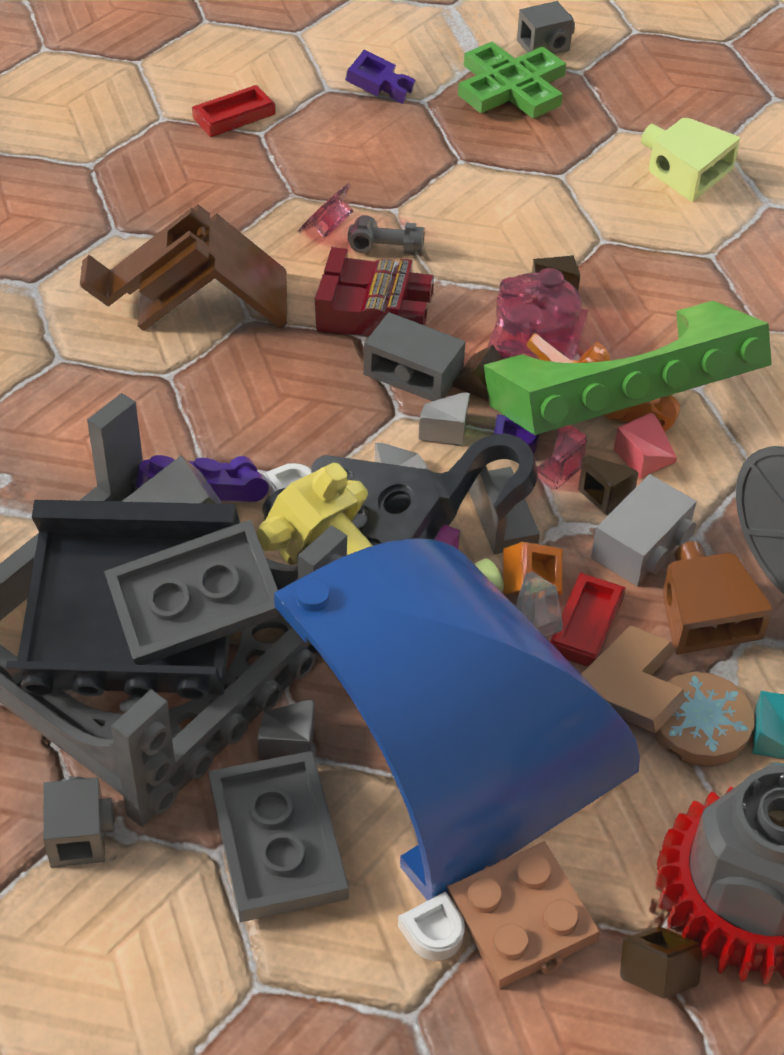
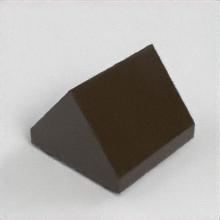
(472, 376)

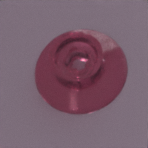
(330, 214)

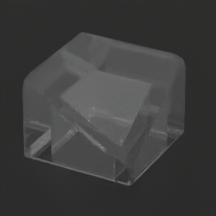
(540, 604)

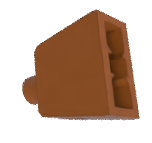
(712, 601)

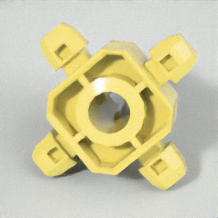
(309, 509)

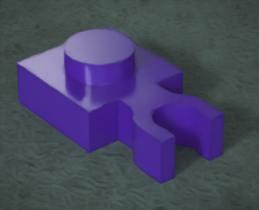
(378, 74)

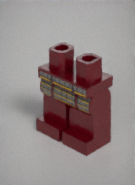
(360, 293)

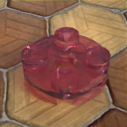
(547, 288)

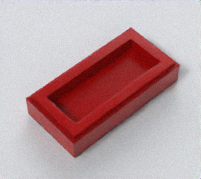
(233, 110)
(588, 619)

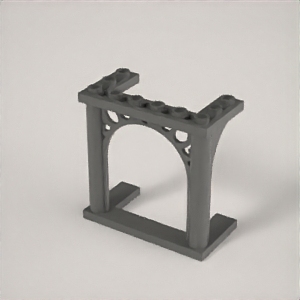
(145, 749)

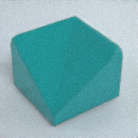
(769, 725)

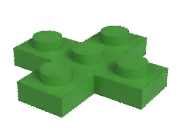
(512, 79)

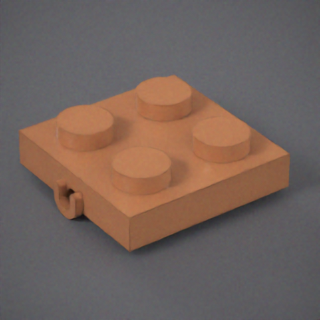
(523, 915)

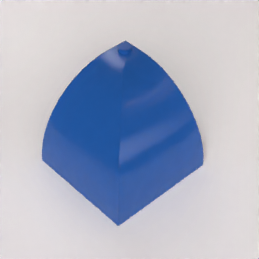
(464, 701)

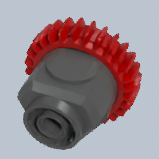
(727, 874)

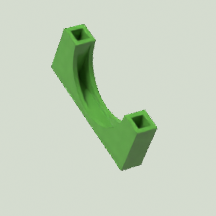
(710, 347)

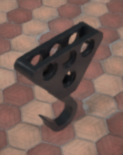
(418, 502)

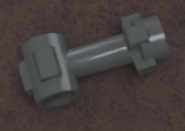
(366, 233)

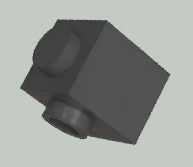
(545, 26)
(75, 821)

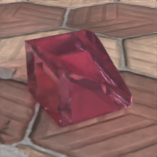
(565, 459)

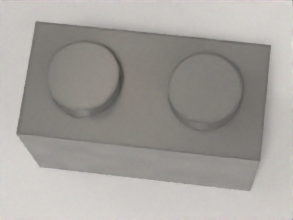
(644, 530)

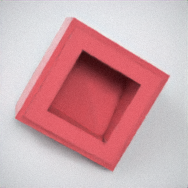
(644, 445)

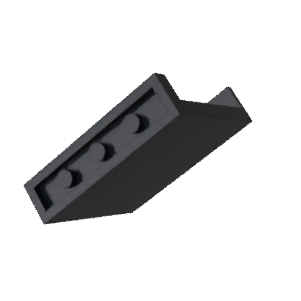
(70, 618)

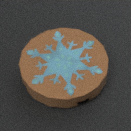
(711, 722)

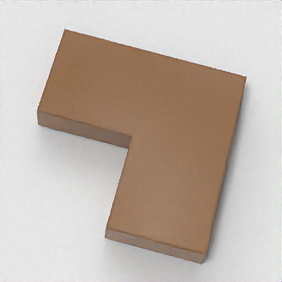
(627, 683)

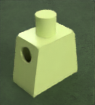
(690, 155)

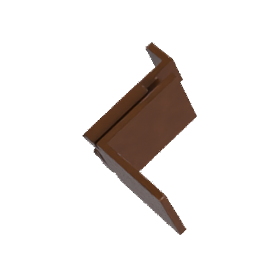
(184, 261)

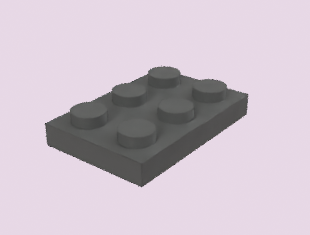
(193, 593)
(277, 836)

